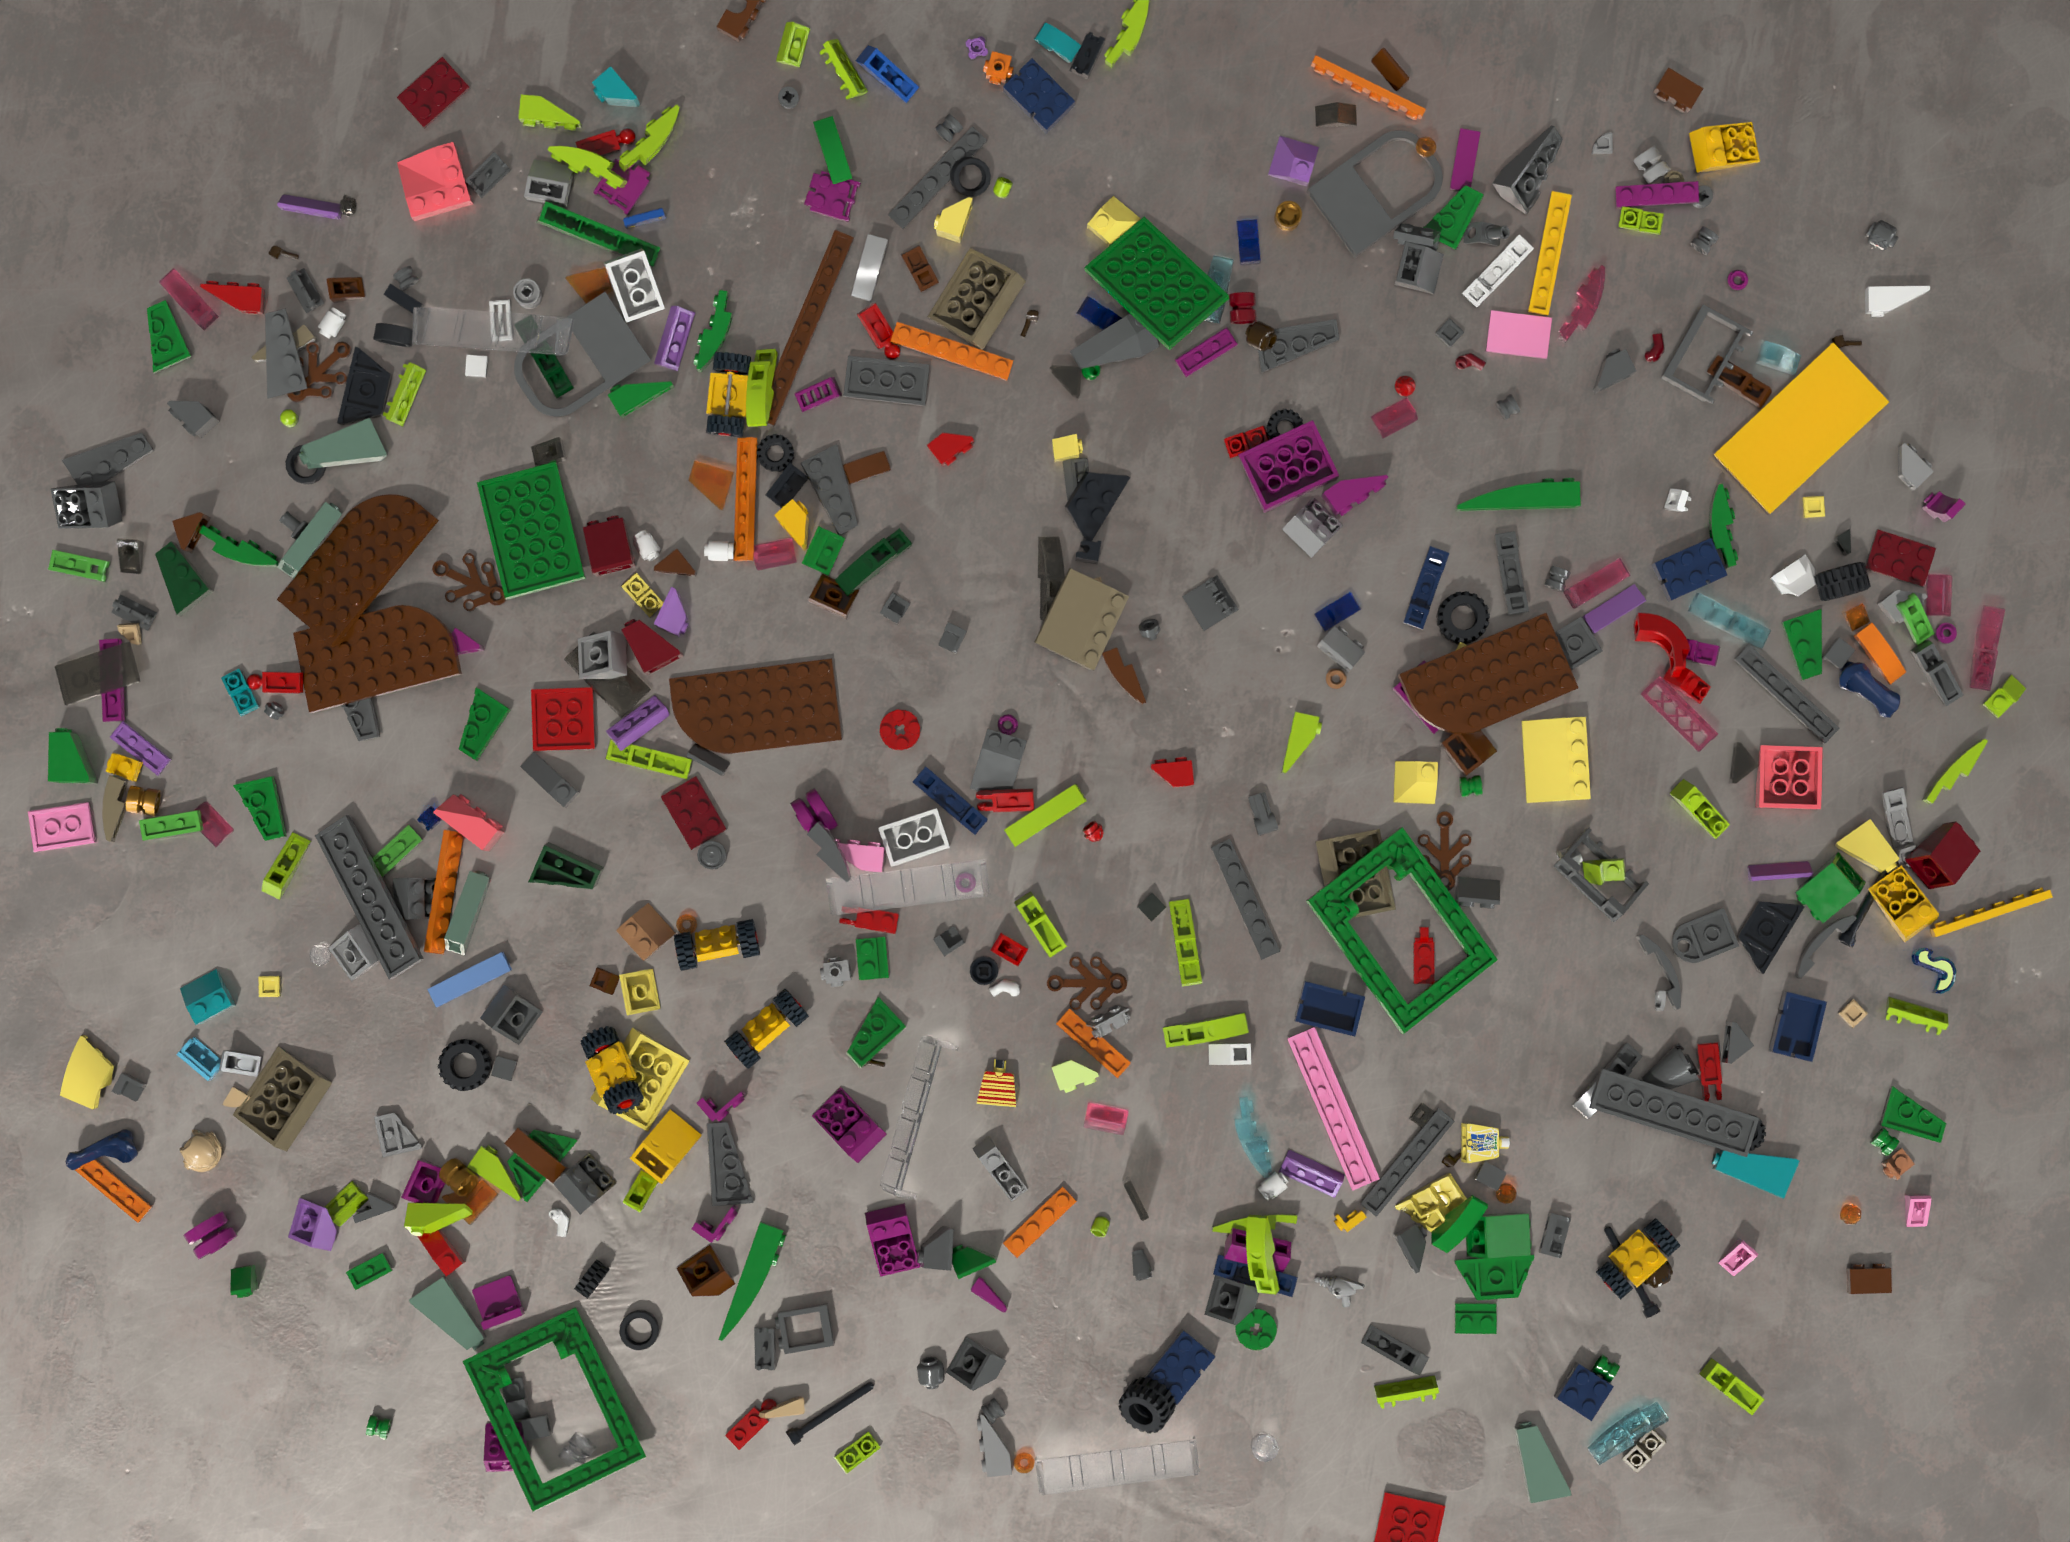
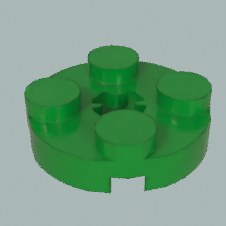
(1263, 1338)

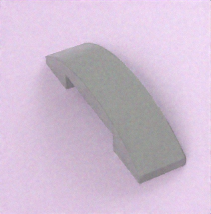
(1898, 824)

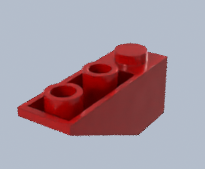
(246, 299)

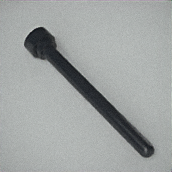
(1848, 937)
(1649, 1307)
(796, 1434)

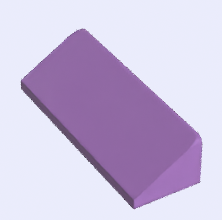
(310, 206)
(674, 337)
(1614, 608)
(638, 722)
(1779, 871)
(1312, 1173)

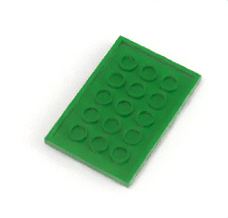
(1156, 283)
(531, 530)

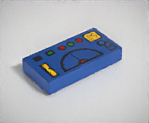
(644, 218)

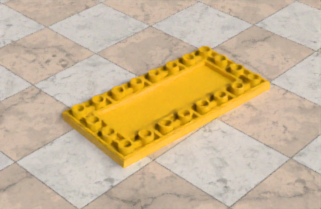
(1801, 428)

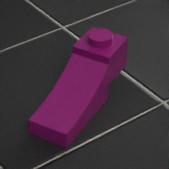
(1942, 506)

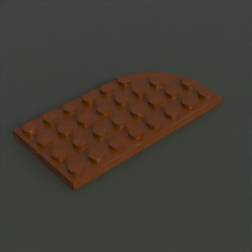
(356, 563)
(376, 657)
(1490, 678)
(759, 707)

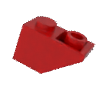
(948, 446)
(1688, 684)
(1175, 773)

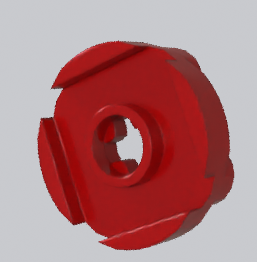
(900, 741)

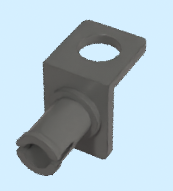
(1486, 233)
(294, 525)

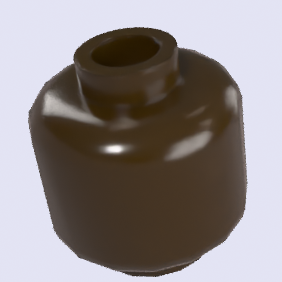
(1260, 336)
(1660, 1276)

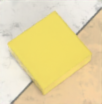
(1813, 506)
(269, 986)

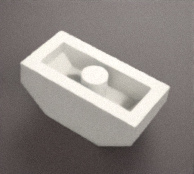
(1796, 577)

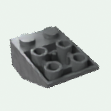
(87, 505)

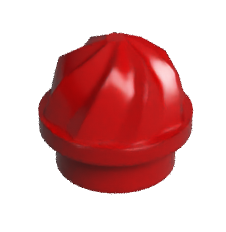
(1405, 386)
(1093, 831)

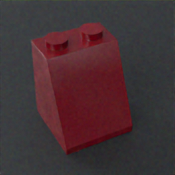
(608, 546)
(649, 647)
(1943, 856)

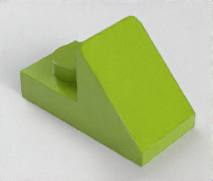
(2004, 696)
(1604, 870)
(640, 1191)

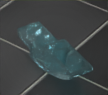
(1729, 621)
(1253, 1146)
(1626, 1431)

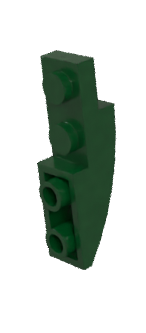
(873, 561)

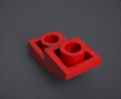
(1246, 440)

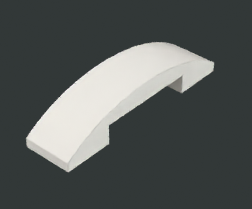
(1498, 271)

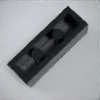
(402, 298)

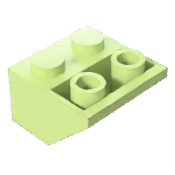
(1071, 1073)

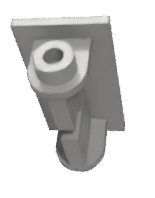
(1101, 1022)

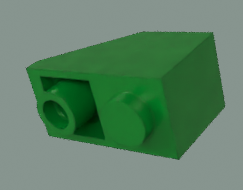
(243, 1281)

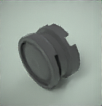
(712, 855)

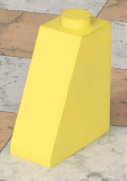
(1869, 847)

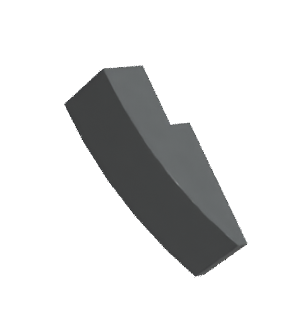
(1937, 672)
(831, 851)

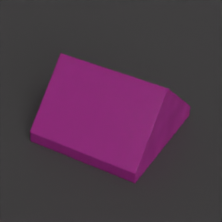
(465, 643)
(424, 1183)

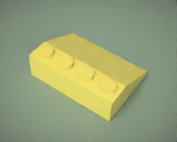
(1556, 759)
(656, 1074)

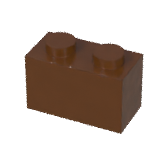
(1677, 90)
(1869, 1279)

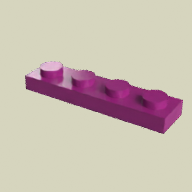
(1657, 194)
(112, 702)

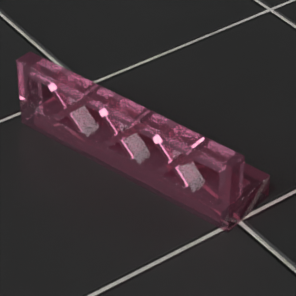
(1687, 711)

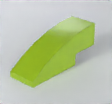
(1040, 924)
(1731, 1386)

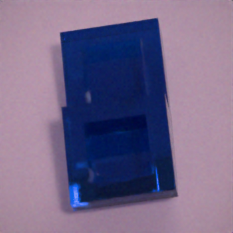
(1248, 242)
(1097, 314)
(1337, 611)

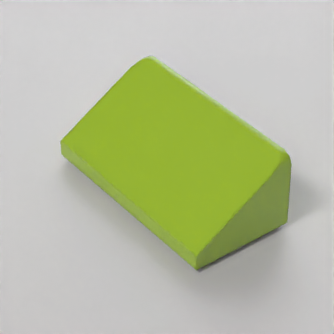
(793, 44)
(346, 1203)

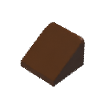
(604, 981)

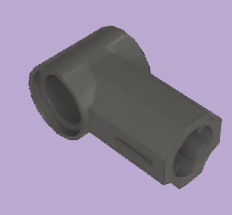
(1263, 817)

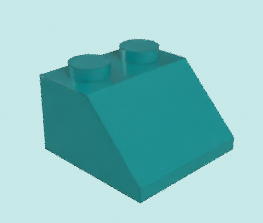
(613, 90)
(206, 997)

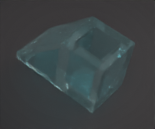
(1778, 358)

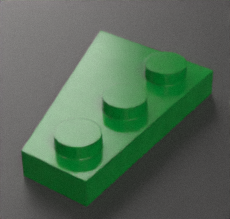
(1456, 216)
(166, 338)
(1909, 1117)

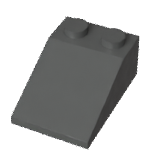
(998, 762)

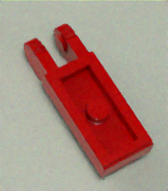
(1006, 800)
(875, 920)
(1709, 1069)

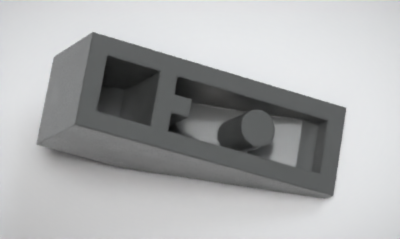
(549, 780)
(1395, 1350)

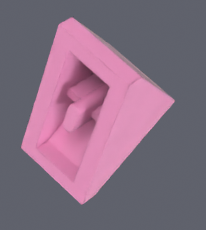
(1917, 1209)
(1738, 1257)

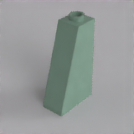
(347, 446)
(309, 539)
(466, 912)
(448, 1312)
(1539, 1468)

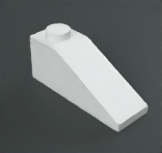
(1884, 299)

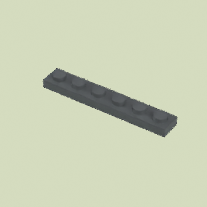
(936, 178)
(1786, 694)
(1245, 899)
(1407, 1162)

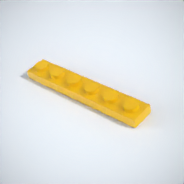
(1549, 253)
(1998, 909)

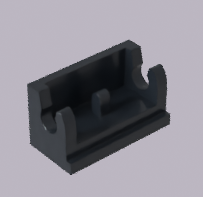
(1087, 55)
(786, 486)
(1091, 551)

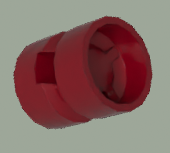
(1242, 308)

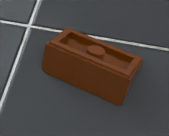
(1390, 69)

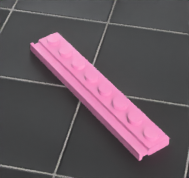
(1333, 1108)

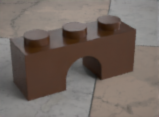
(736, 24)

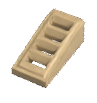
(793, 1406)

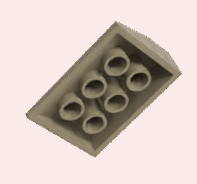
(976, 298)
(1081, 619)
(1343, 851)
(282, 1099)

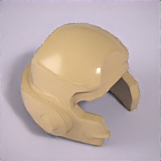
(201, 1151)

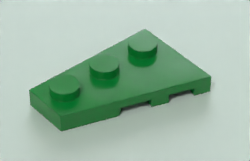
(1805, 642)
(483, 722)
(263, 803)
(876, 1032)

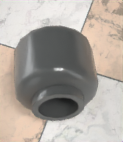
(930, 1372)

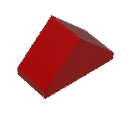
(1009, 949)

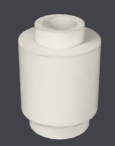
(331, 323)
(646, 545)
(719, 550)
(1273, 1185)

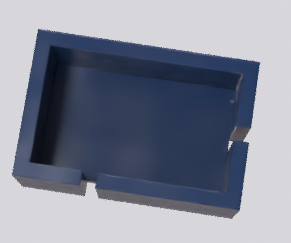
(1039, 93)
(1689, 569)
(1329, 1009)
(1798, 1026)
(1180, 1365)

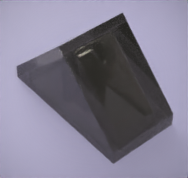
(1335, 115)
(1069, 377)
(549, 452)
(130, 555)
(1741, 763)

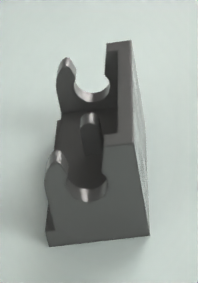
(488, 175)
(1554, 1235)
(765, 1348)

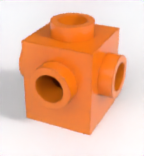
(1001, 61)

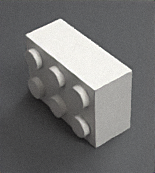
(634, 285)
(914, 837)

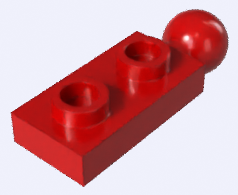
(607, 141)
(879, 330)
(277, 682)
(749, 1424)

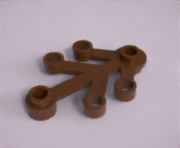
(315, 373)
(472, 584)
(1445, 855)
(1091, 983)

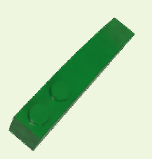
(594, 232)
(1528, 496)
(757, 1266)

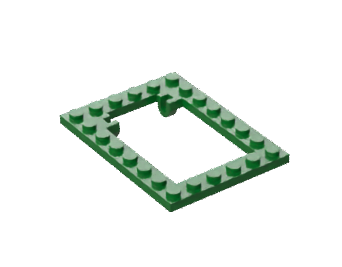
(1404, 857)
(569, 1338)

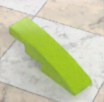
(650, 759)
(1960, 766)
(1045, 815)
(1185, 942)
(1241, 1223)

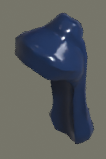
(1858, 678)
(115, 1145)

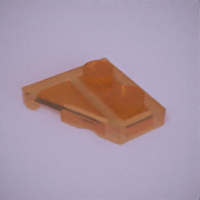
(590, 283)
(712, 482)
(476, 1200)

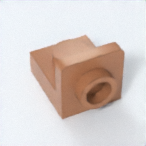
(1897, 1164)

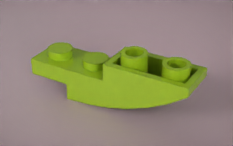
(1134, 22)
(657, 135)
(583, 159)
(759, 387)
(1205, 1030)
(1259, 1254)

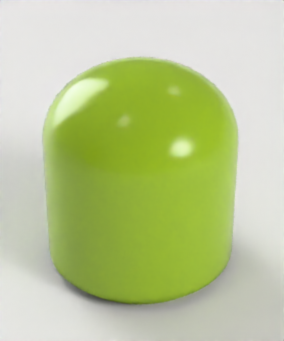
(1002, 187)
(289, 418)
(1100, 1226)

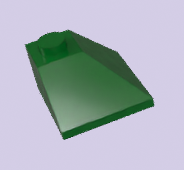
(969, 1260)

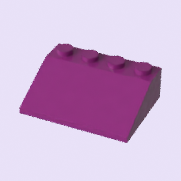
(1288, 466)

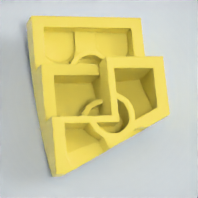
(86, 1074)
(1433, 1202)

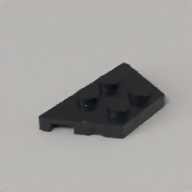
(364, 390)
(1094, 500)
(1767, 930)

